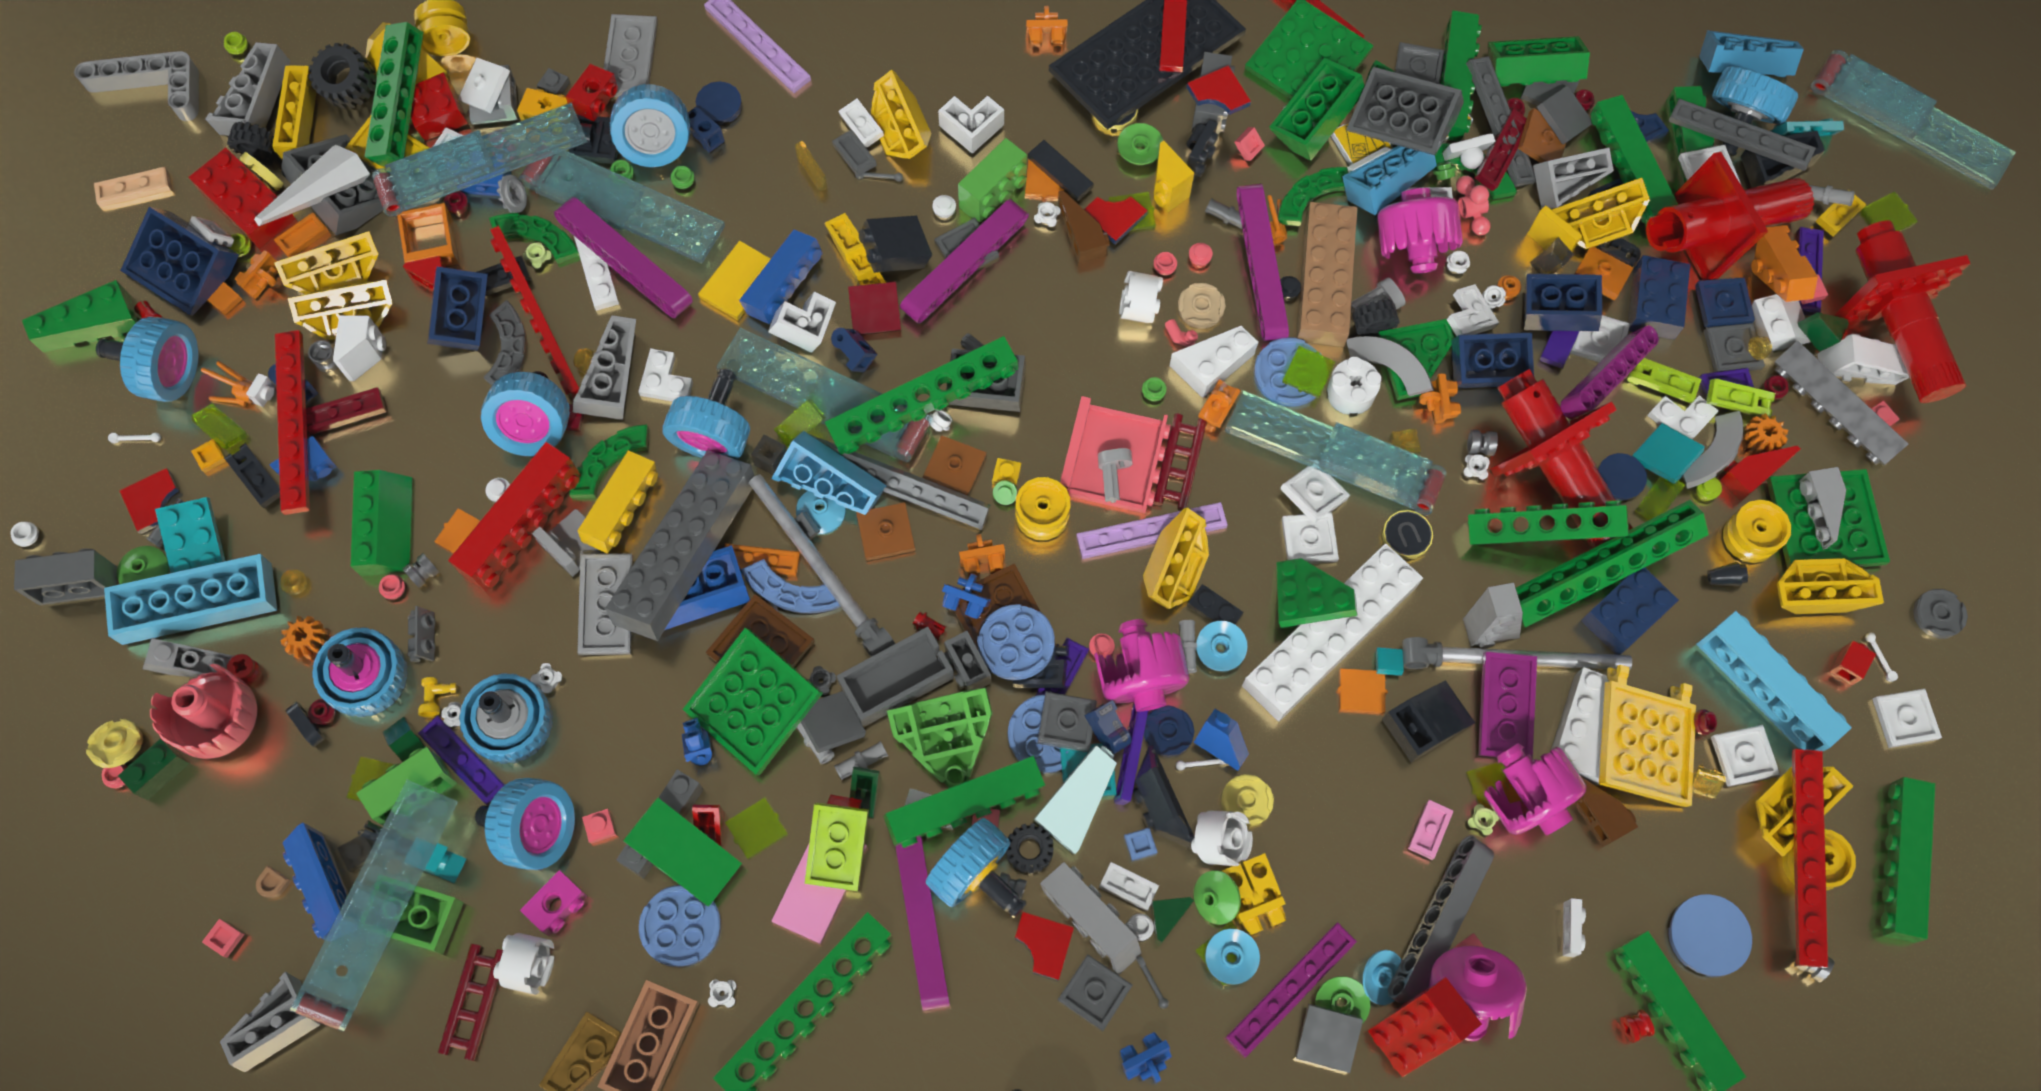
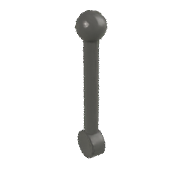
(898, 176)
(1163, 1002)

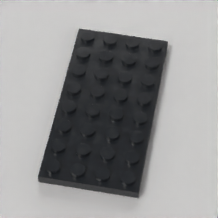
(1121, 63)

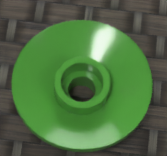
(1139, 136)
(153, 564)
(1225, 897)
(1341, 986)

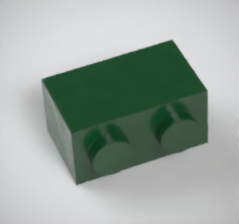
(153, 769)

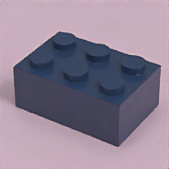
(1659, 296)
(1563, 302)
(457, 308)
(1491, 358)
(1629, 610)

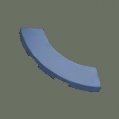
(785, 595)

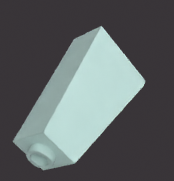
(1076, 801)

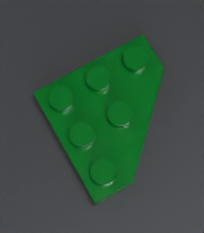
(1426, 341)
(1311, 594)

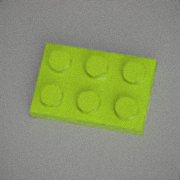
(836, 846)

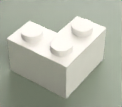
(972, 126)
(803, 326)

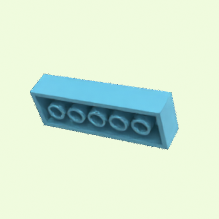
(190, 599)
(1773, 684)

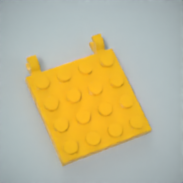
(1647, 740)

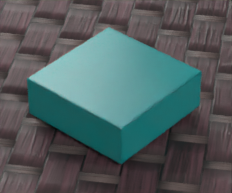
(1389, 661)

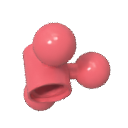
(1474, 204)

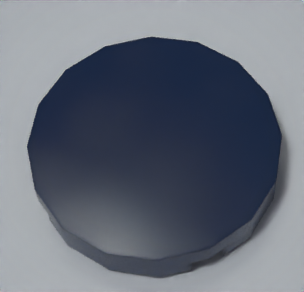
(719, 101)
(1623, 476)
(1169, 731)

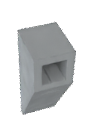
(1825, 501)
(181, 659)

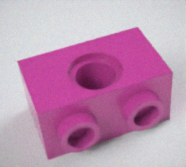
(538, 907)

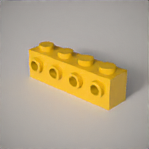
(294, 110)
(618, 502)

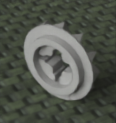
(518, 194)

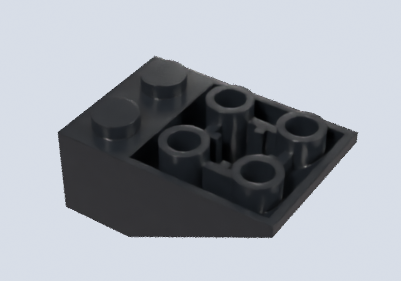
(1427, 720)

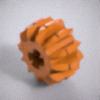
(1765, 434)
(303, 627)

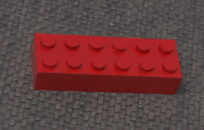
(515, 517)

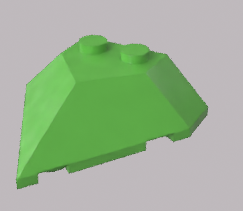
(944, 732)

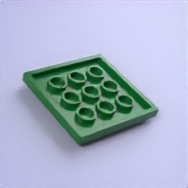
(1301, 44)
(1860, 528)
(752, 701)

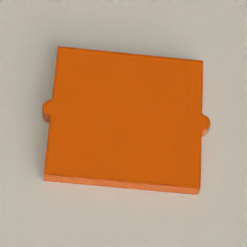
(1040, 184)
(456, 530)
(1362, 691)

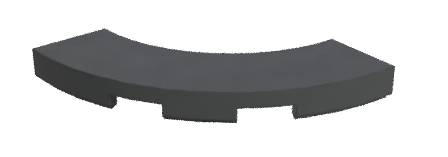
(512, 342)

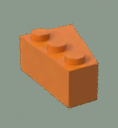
(1782, 266)

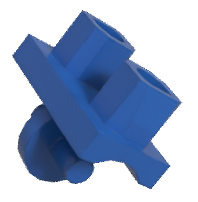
(954, 594)
(696, 743)
(1148, 1062)

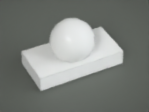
(1469, 150)

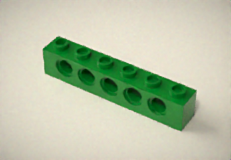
(394, 93)
(1616, 527)

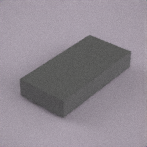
(854, 153)

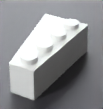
(1581, 724)

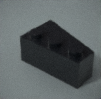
(1765, 171)

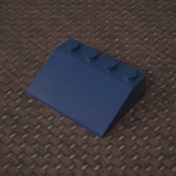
(177, 260)

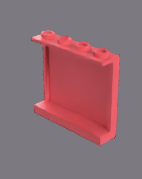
(1108, 429)

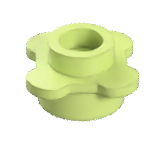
(534, 249)
(1490, 819)

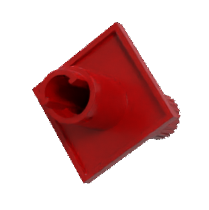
(1721, 220)
(1903, 298)
(1556, 445)

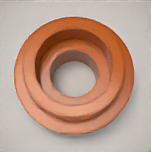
(1514, 282)

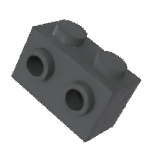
(967, 662)

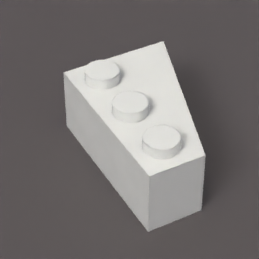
(1213, 359)
(1864, 359)

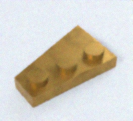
(582, 1055)

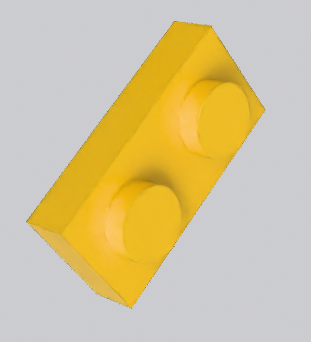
(1839, 215)

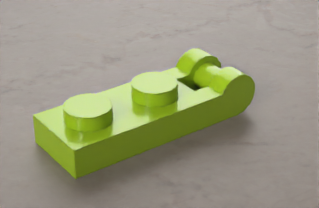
(1665, 380)
(1740, 397)

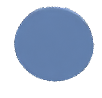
(1271, 368)
(1016, 642)
(1024, 734)
(679, 927)
(1710, 935)

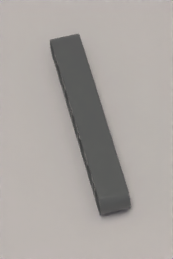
(1442, 918)

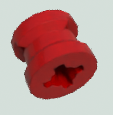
(248, 673)
(1637, 1026)

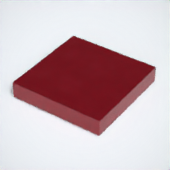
(874, 308)

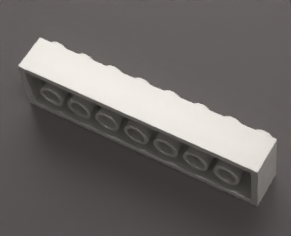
(1320, 646)

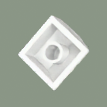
(1779, 321)
(357, 345)

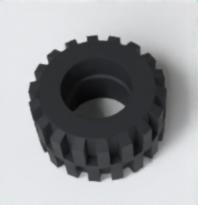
(330, 64)

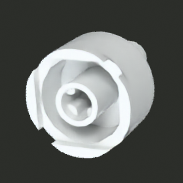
(1139, 297)
(1353, 386)
(1222, 838)
(524, 963)

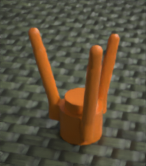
(1278, 230)
(239, 388)

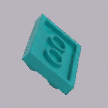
(190, 535)

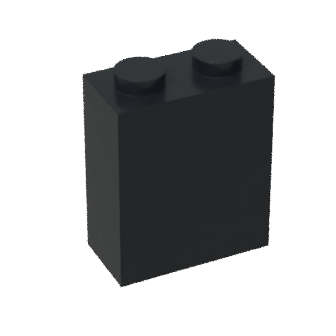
(895, 243)

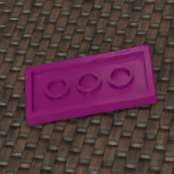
(1507, 703)

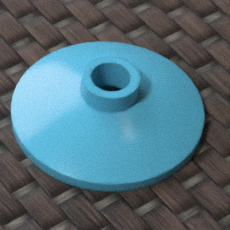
(827, 519)
(1226, 634)
(1242, 947)
(1379, 974)

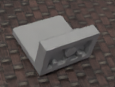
(505, 107)
(564, 542)

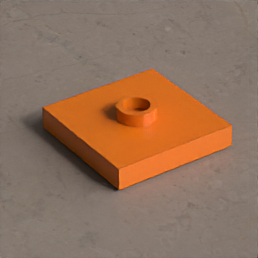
(1613, 271)

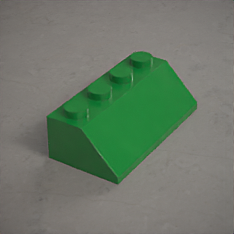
(1539, 60)
(1318, 108)
(381, 522)

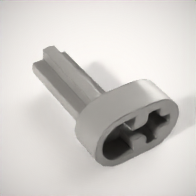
(1385, 290)
(1109, 462)

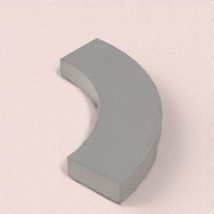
(1396, 358)
(1721, 451)

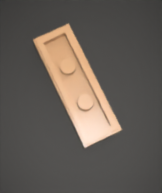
(132, 186)

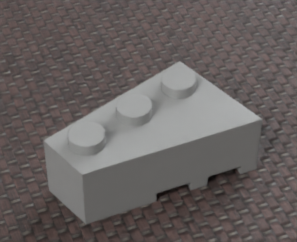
(1567, 176)
(267, 1027)

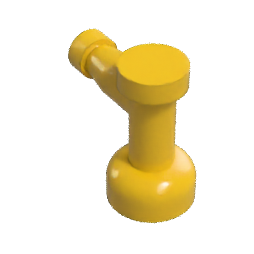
(431, 687)

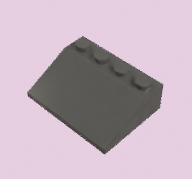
(1406, 111)
(344, 209)

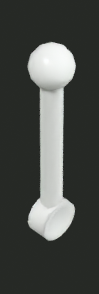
(115, 438)
(1890, 675)
(1180, 765)

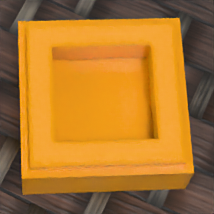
(208, 455)

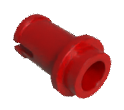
(145, 312)
(923, 621)

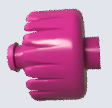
(1419, 225)
(1144, 669)
(1544, 787)
(1486, 982)

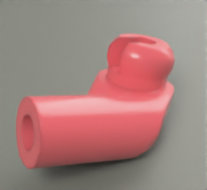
(1180, 337)

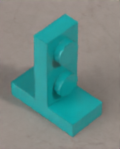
(445, 864)

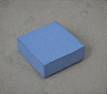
(1140, 844)

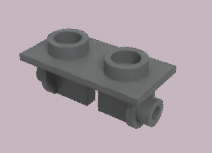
(421, 624)

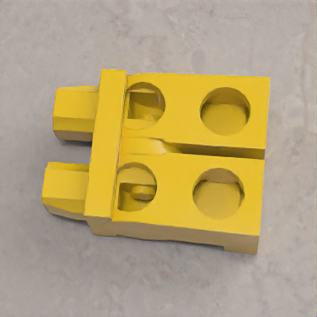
(1258, 894)

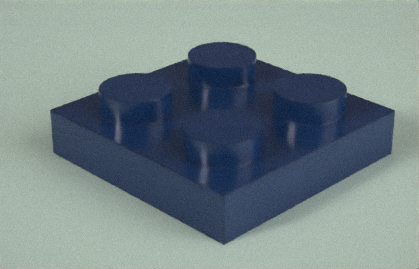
(1724, 302)

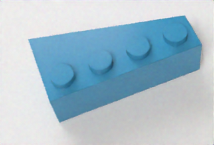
(1751, 53)
(1386, 177)
(828, 474)

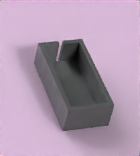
(895, 676)

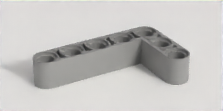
(145, 71)

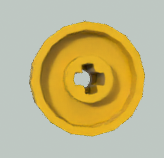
(443, 27)
(1042, 508)
(1757, 531)
(1839, 860)

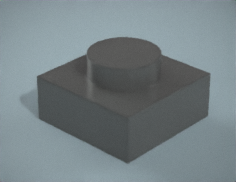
(553, 82)
(807, 525)

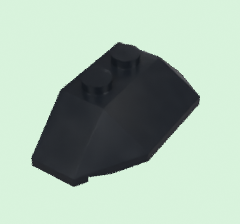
(1160, 802)

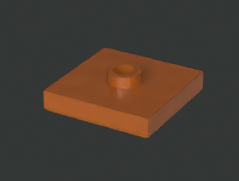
(1539, 139)
(955, 465)
(886, 531)

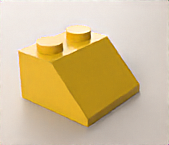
(1172, 179)

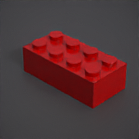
(238, 196)
(1424, 1027)

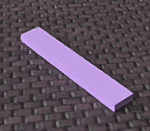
(758, 43)
(1141, 532)

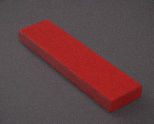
(1173, 35)

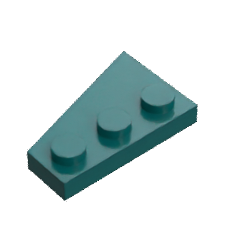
(1825, 127)

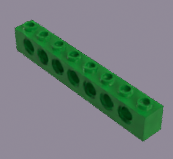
(928, 383)
(1611, 562)
(750, 1053)

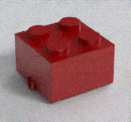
(436, 107)

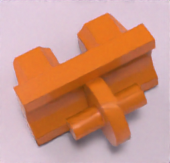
(1044, 25)
(258, 274)
(1439, 401)
(1219, 404)
(982, 552)

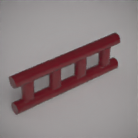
(1167, 469)
(457, 1012)

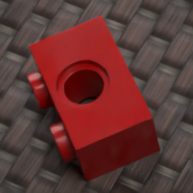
(592, 92)

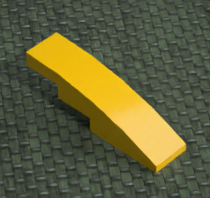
(852, 250)

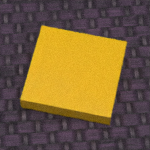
(1551, 226)

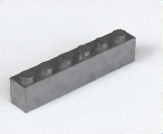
(1840, 404)

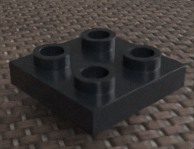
(599, 144)
(1202, 147)

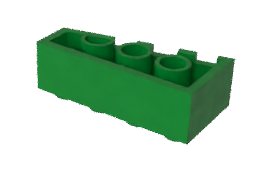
(83, 318)

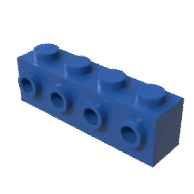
(781, 276)

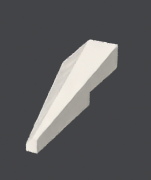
(328, 175)

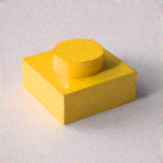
(1006, 470)

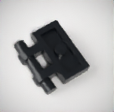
(1051, 676)

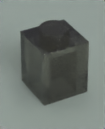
(1551, 257)
(768, 454)

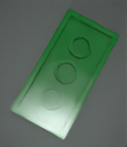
(682, 852)

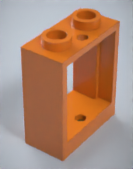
(432, 214)

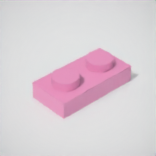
(1430, 829)

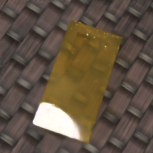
(810, 166)

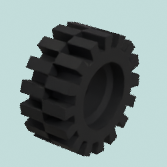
(251, 140)
(1375, 318)
(1041, 837)

